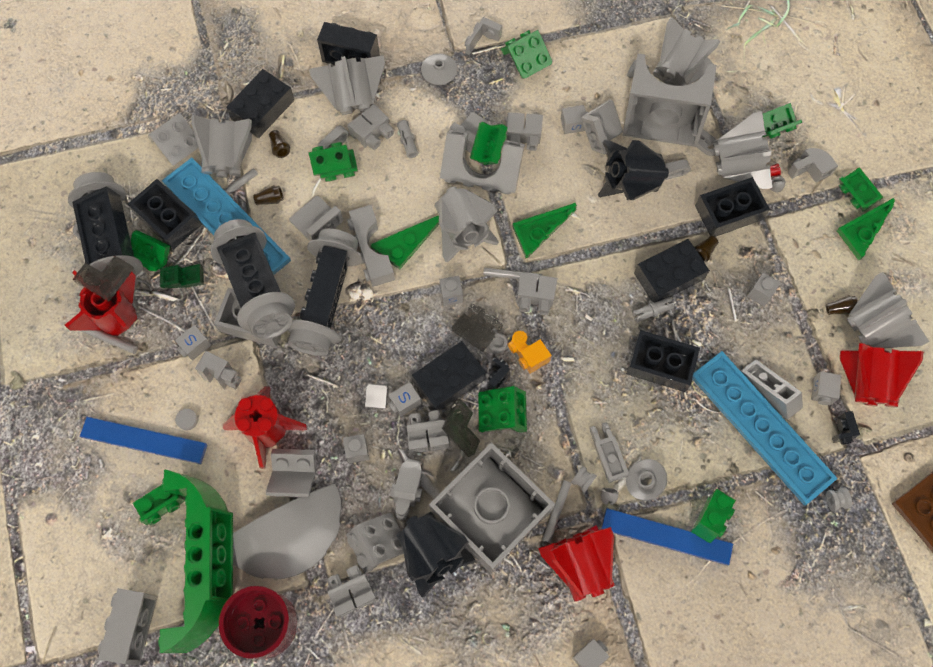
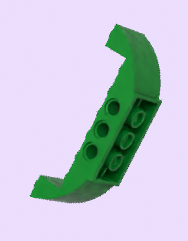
(206, 565)

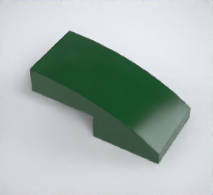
(181, 277)

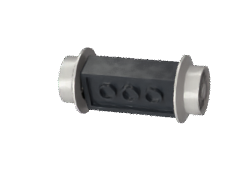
(102, 221)
(333, 254)
(262, 304)

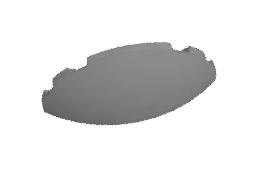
(290, 536)

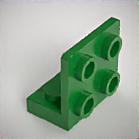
(502, 410)

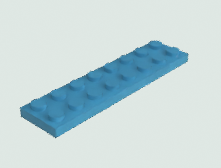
(215, 206)
(764, 428)

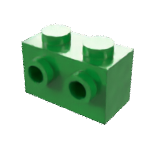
(329, 159)
(713, 516)

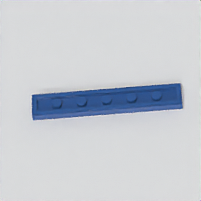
(143, 440)
(667, 537)

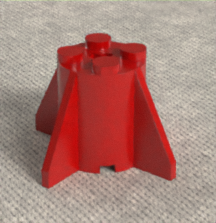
(105, 316)
(878, 374)
(261, 423)
(583, 561)

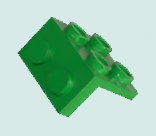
(528, 53)

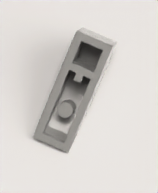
(777, 391)

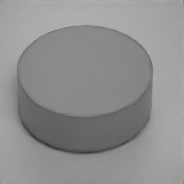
(499, 344)
(186, 419)

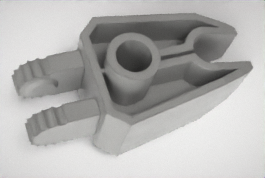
(406, 490)

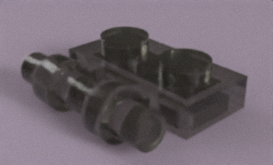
(475, 333)

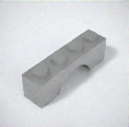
(378, 266)

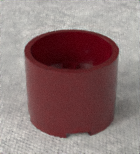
(240, 623)

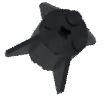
(632, 170)
(432, 550)

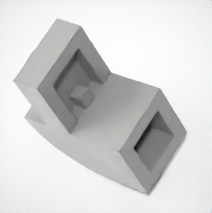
(816, 162)

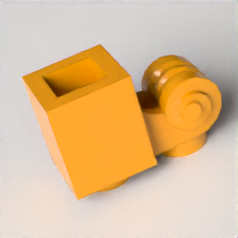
(530, 356)

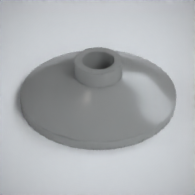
(439, 75)
(640, 474)

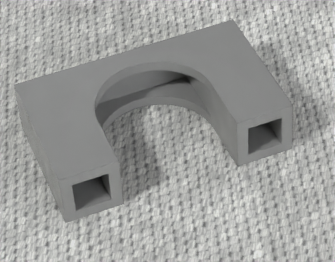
(455, 166)

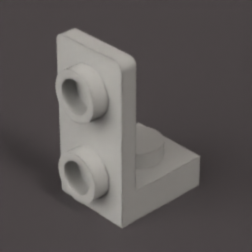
(487, 28)

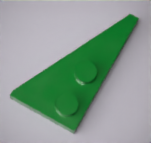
(537, 229)
(861, 231)
(405, 243)

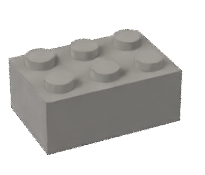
(227, 322)
(127, 627)

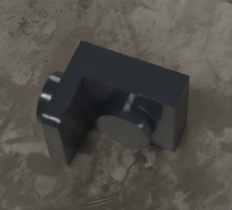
(497, 378)
(848, 427)

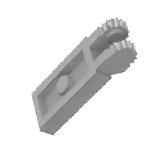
(609, 454)

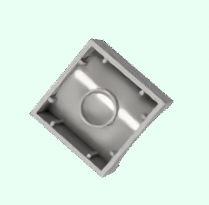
(665, 110)
(492, 506)

